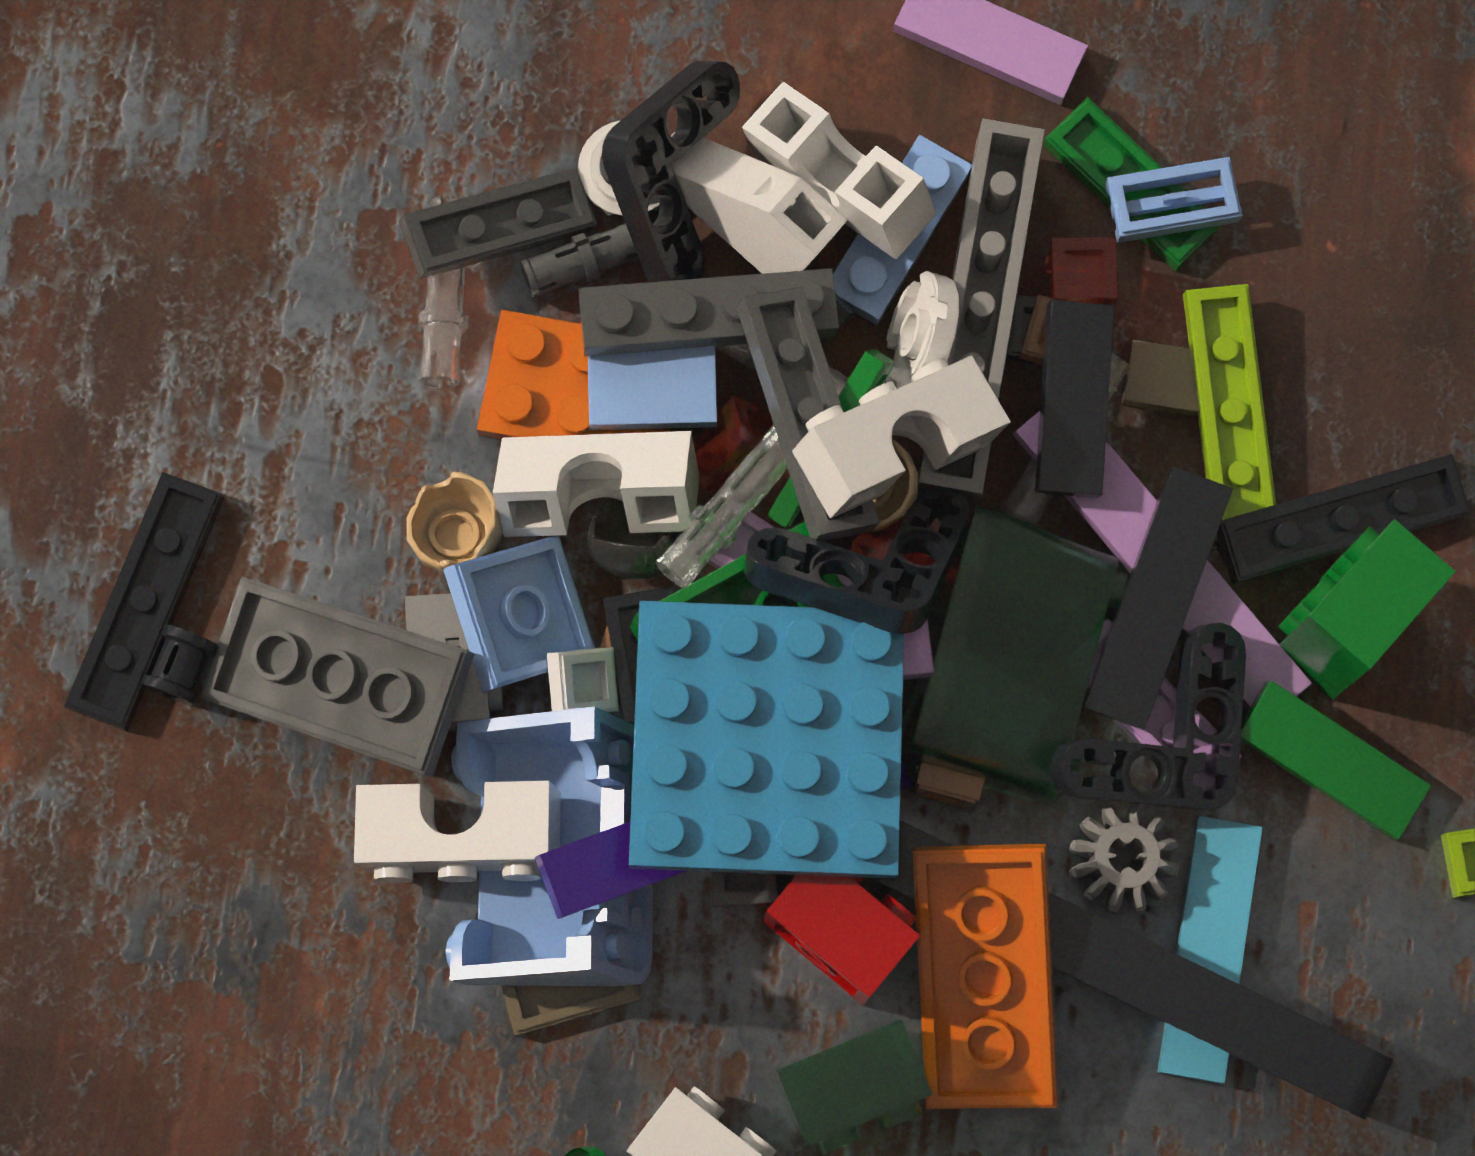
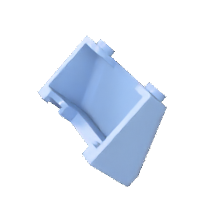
(516, 929)

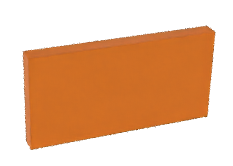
(986, 976)

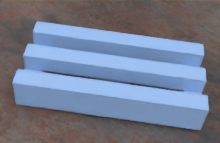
(1175, 223)

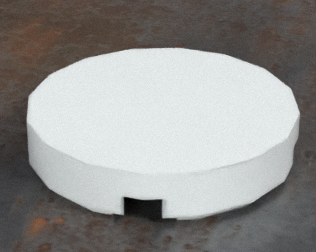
(922, 325)

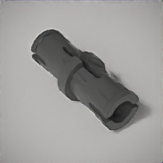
(579, 260)

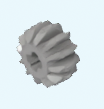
(1128, 880)

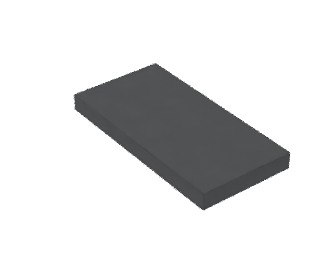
(337, 676)

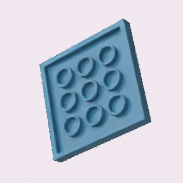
(765, 742)

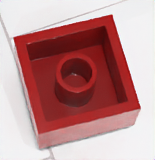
(843, 930)

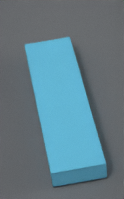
(1212, 931)

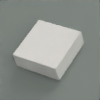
(583, 679)

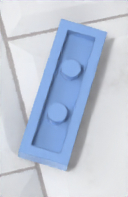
(869, 276)

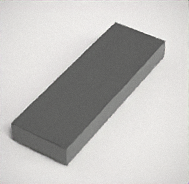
(497, 223)

